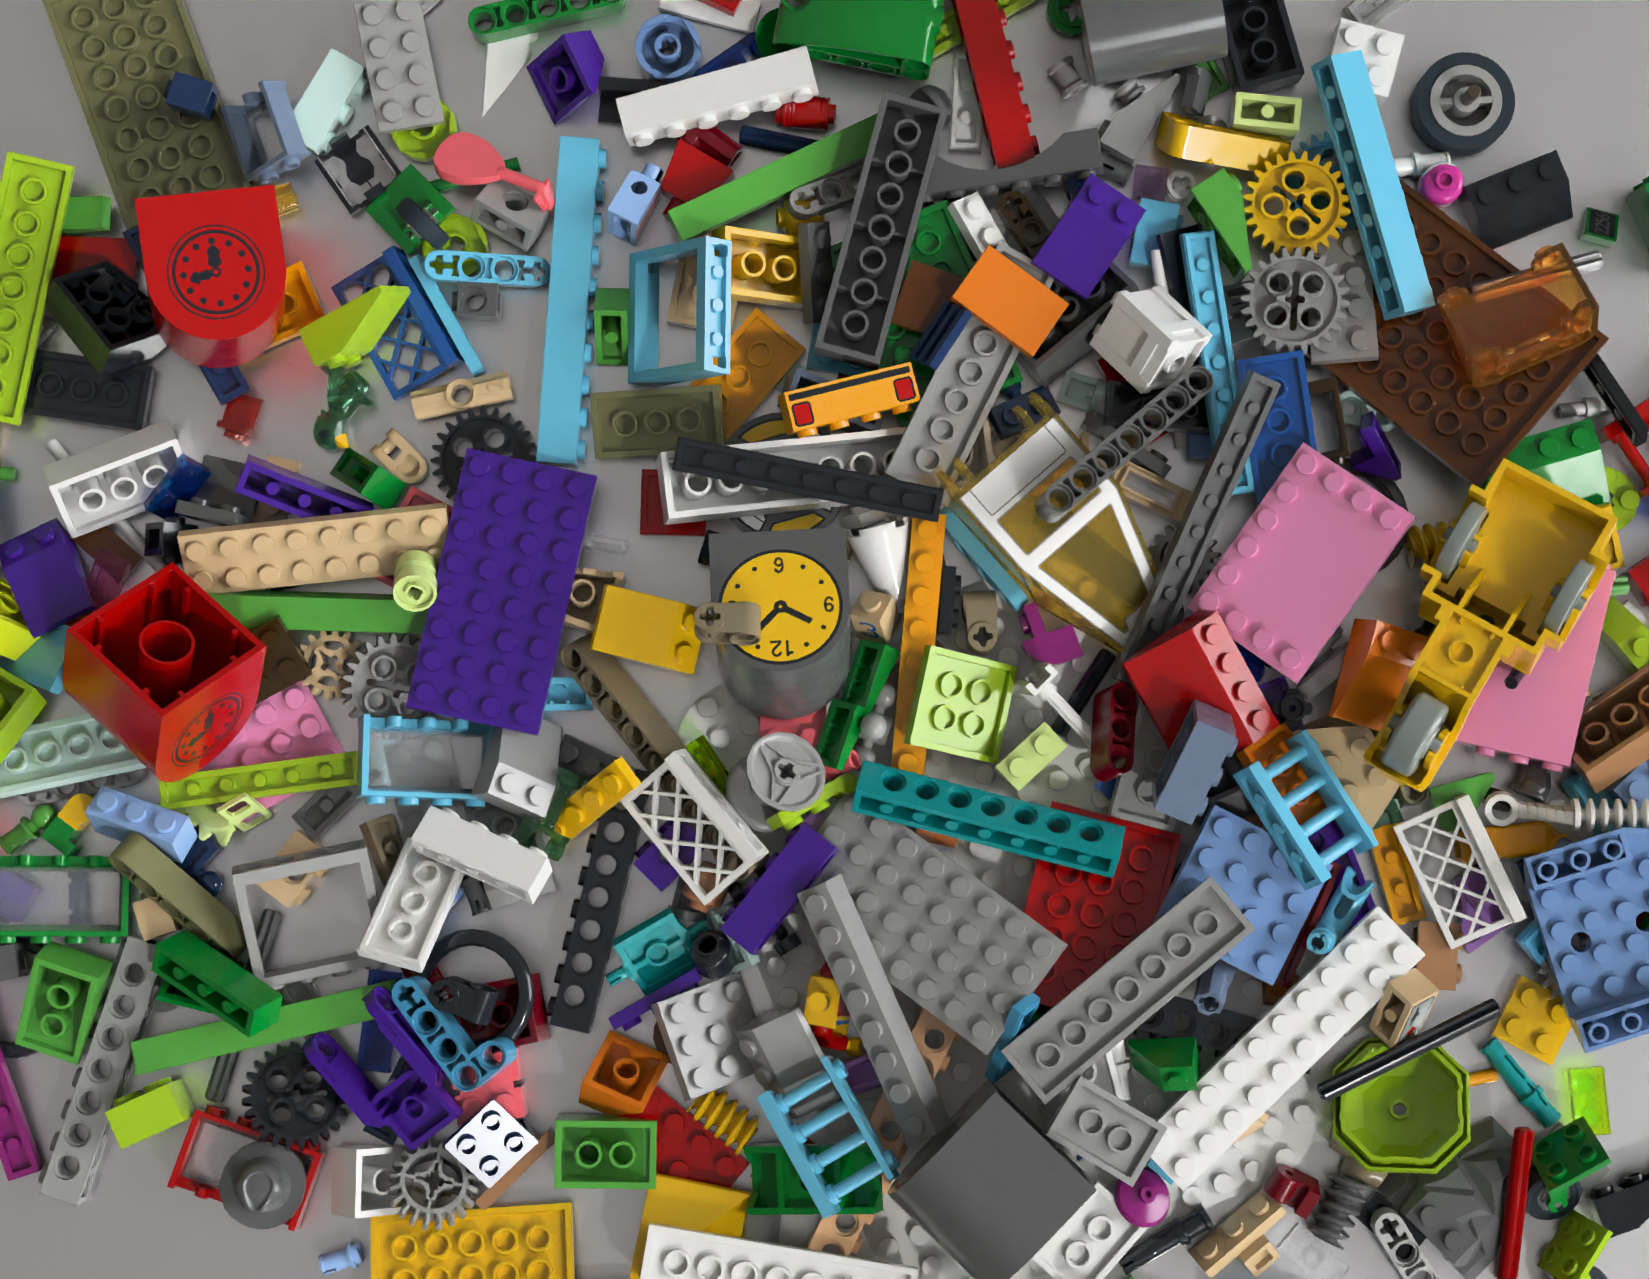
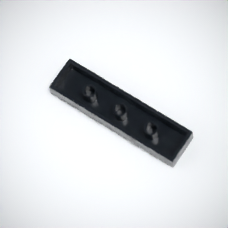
(1124, 401)

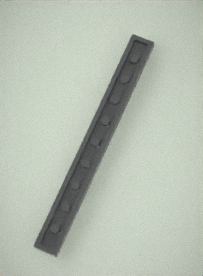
(1201, 515)

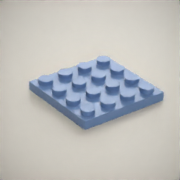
(1256, 880)

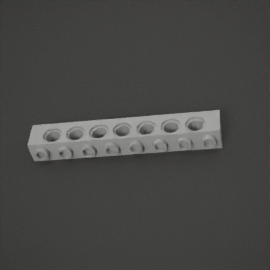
(54, 1177)

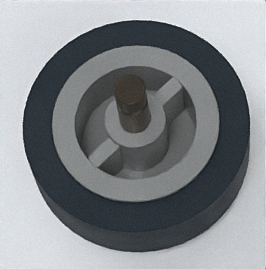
(1462, 104)

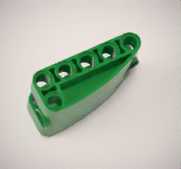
(864, 34)

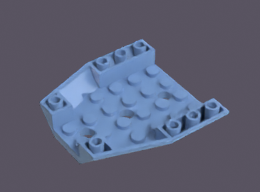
(1599, 891)

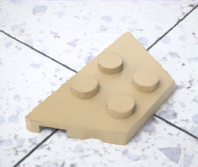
(1344, 752)

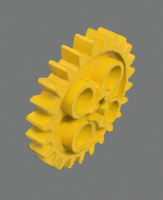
(1316, 182)

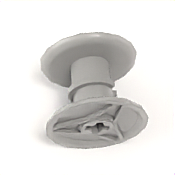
(775, 777)

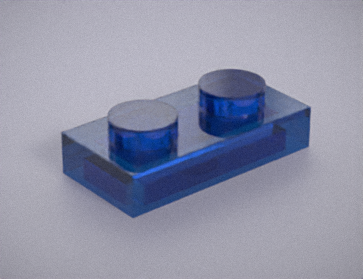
(179, 483)

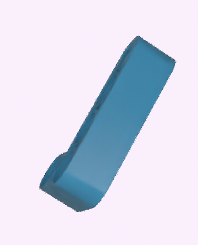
(449, 1028)

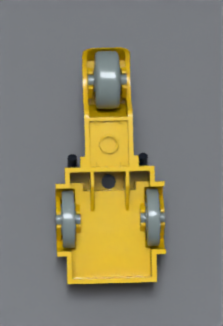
(1498, 589)

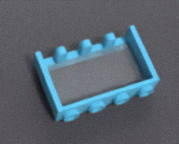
(419, 760)

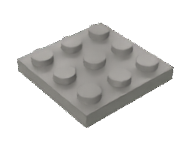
(702, 1036)

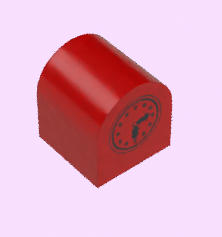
(214, 272)
(165, 672)

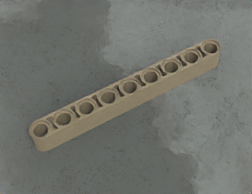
(638, 727)

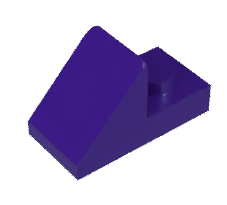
(1377, 454)

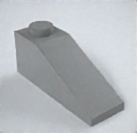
(1135, 122)

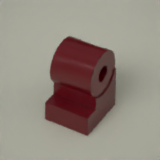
(1293, 1189)

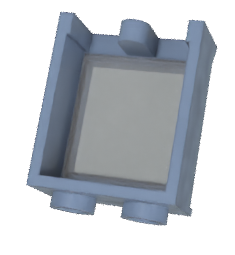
(265, 133)

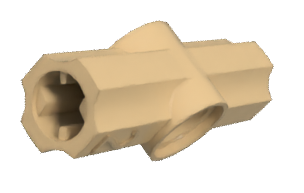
(440, 399)

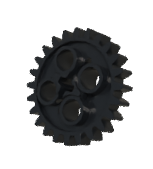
(477, 431)
(300, 1125)

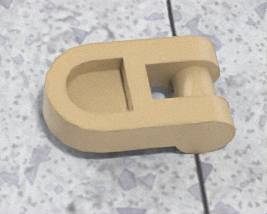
(408, 466)

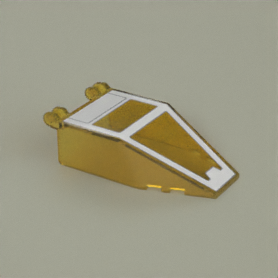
(1081, 568)

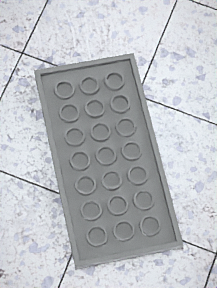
(937, 925)

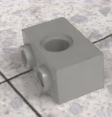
(509, 214)

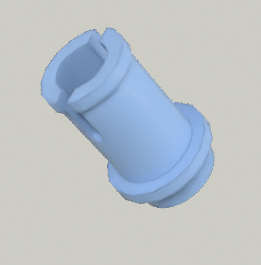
(342, 1258)

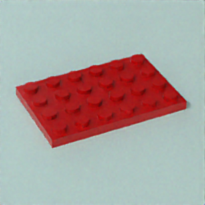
(1097, 911)

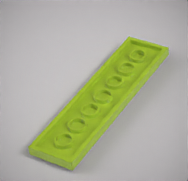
(31, 226)

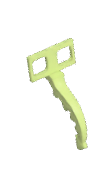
(223, 822)

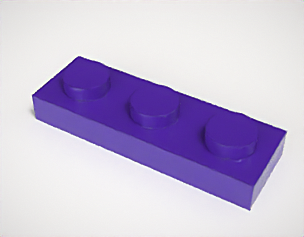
(631, 1014)

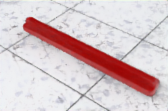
(1515, 1203)

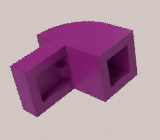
(1051, 647)

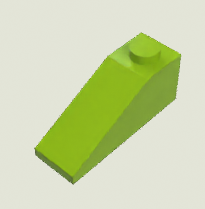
(1625, 637)

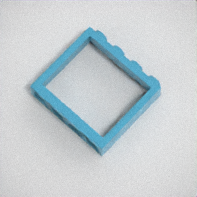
(712, 312)

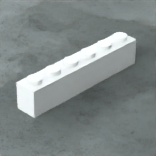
(717, 97)

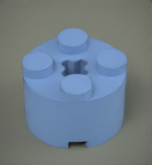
(672, 33)

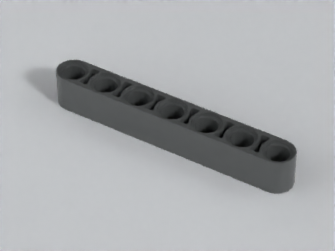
(1112, 450)

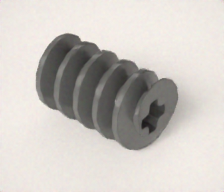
(1338, 1209)

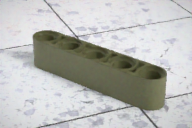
(179, 895)

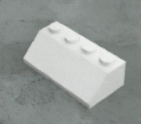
(111, 478)

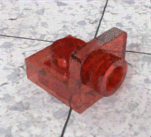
(241, 418)

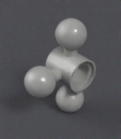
(876, 725)

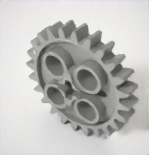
(1325, 302)
(401, 658)

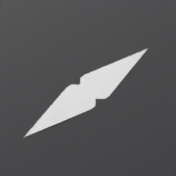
(504, 62)

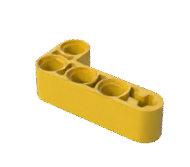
(1217, 145)

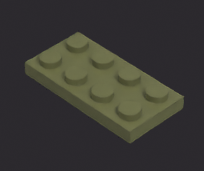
(652, 419)

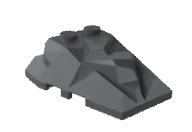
(1463, 1202)

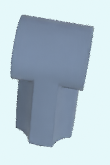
(1213, 987)

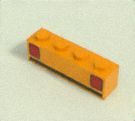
(848, 399)

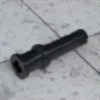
(1179, 1232)

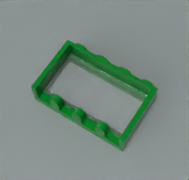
(62, 899)

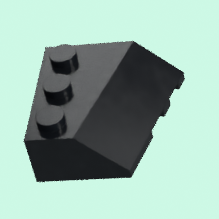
(104, 316)

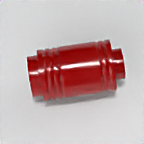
(812, 114)

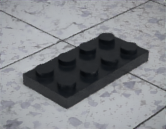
(73, 391)

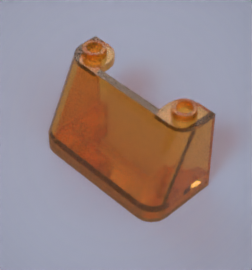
(1521, 317)

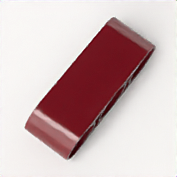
(1113, 731)

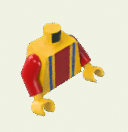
(828, 1014)

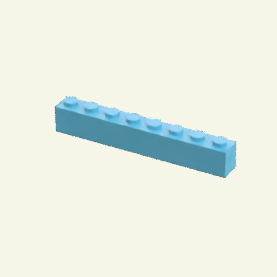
(1373, 184)

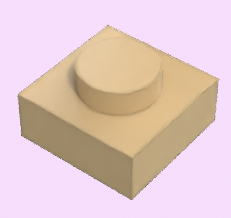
(1259, 1256)

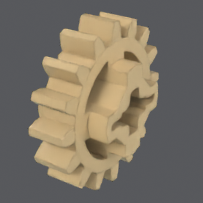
(319, 672)

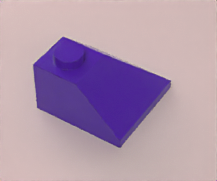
(567, 73)

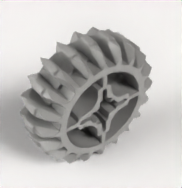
(420, 1183)

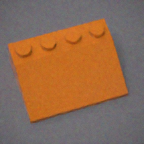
(1374, 671)

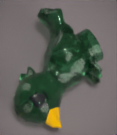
(344, 399)

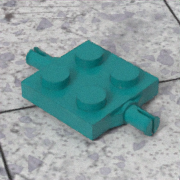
(655, 951)

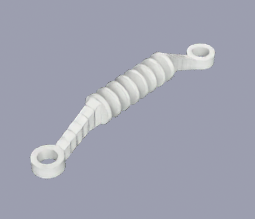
(1569, 814)

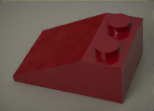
(537, 1026)

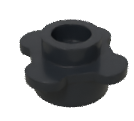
(1301, 708)

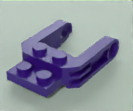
(411, 1100)

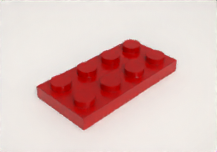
(688, 1148)

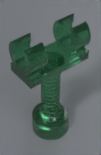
(528, 830)

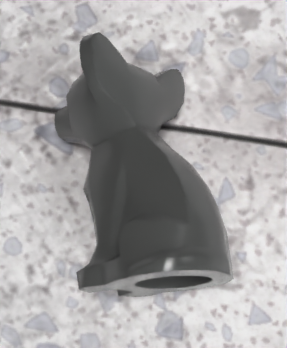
(1533, 782)

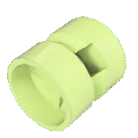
(415, 580)

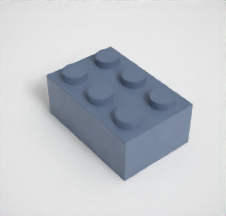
(1194, 762)

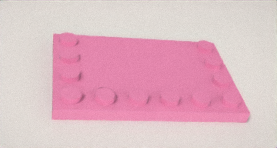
(1302, 561)

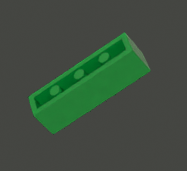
(217, 983)

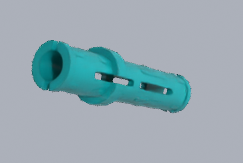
(1529, 1093)

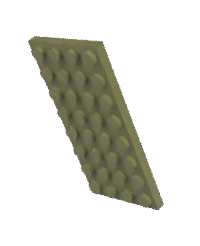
(119, 68)

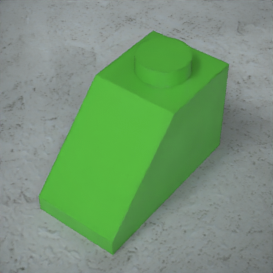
(611, 325)
(1475, 786)

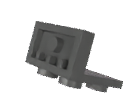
(217, 498)

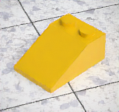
(646, 630)

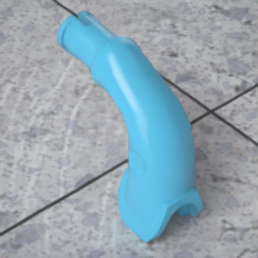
(1339, 913)

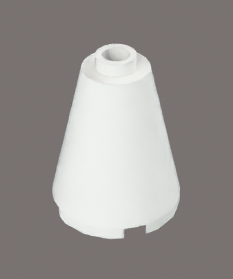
(884, 555)

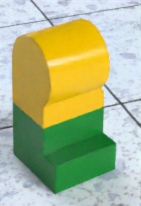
(69, 825)

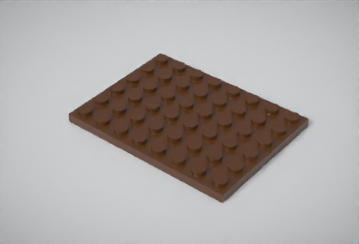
(1420, 375)

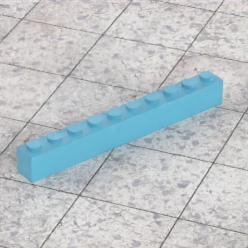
(570, 301)

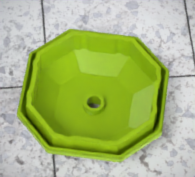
(1435, 1120)

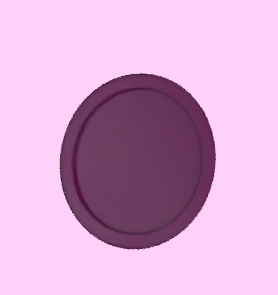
(1145, 1202)

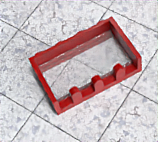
(211, 1143)

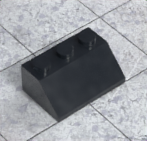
(1518, 201)

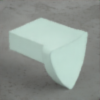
(1081, 392)

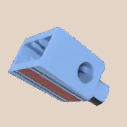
(634, 204)

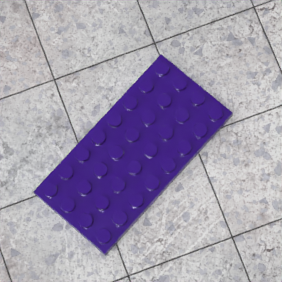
(502, 592)

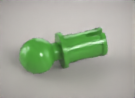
(28, 828)

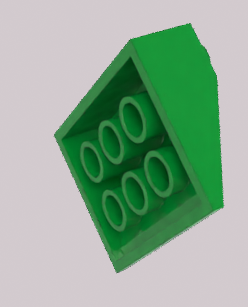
(1567, 458)

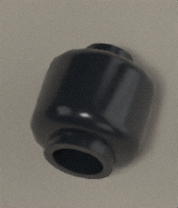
(712, 954)

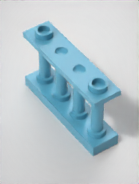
(1280, 822)
(811, 1165)

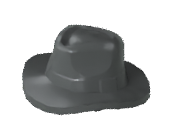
(262, 1185)

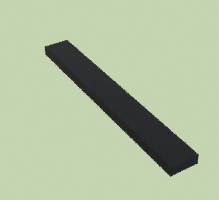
(807, 479)

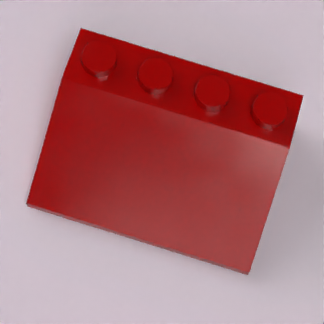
(1201, 664)

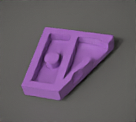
(1468, 904)

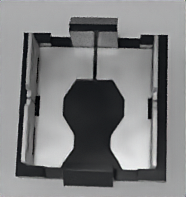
(358, 169)

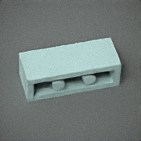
(329, 100)

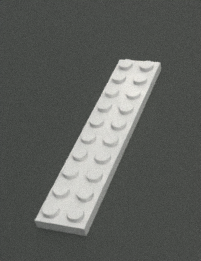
(1283, 1045)

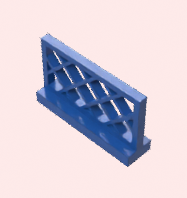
(425, 316)

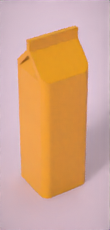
(1513, 840)

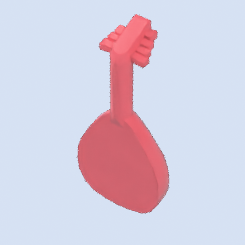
(474, 161)

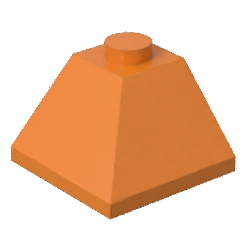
(622, 1076)

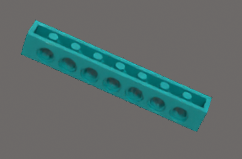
(988, 819)

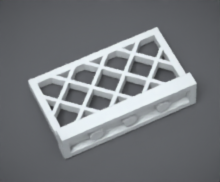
(714, 806)
(1486, 858)

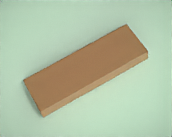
(517, 1170)

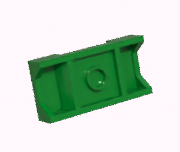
(782, 1191)

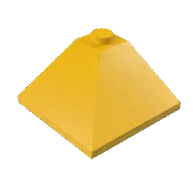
(690, 1206)

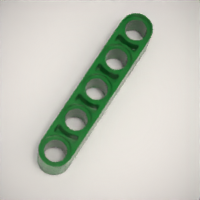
(533, 20)

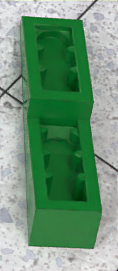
(864, 683)

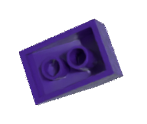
(1088, 236)
(46, 577)

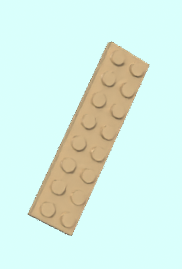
(310, 548)

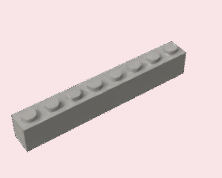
(874, 1009)

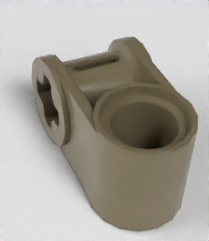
(980, 614)
(733, 623)

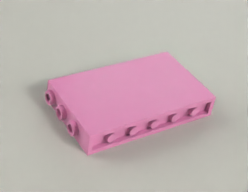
(1546, 708)

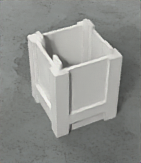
(1149, 338)

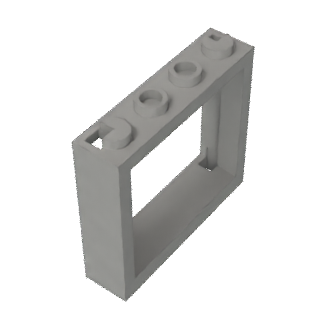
(294, 865)

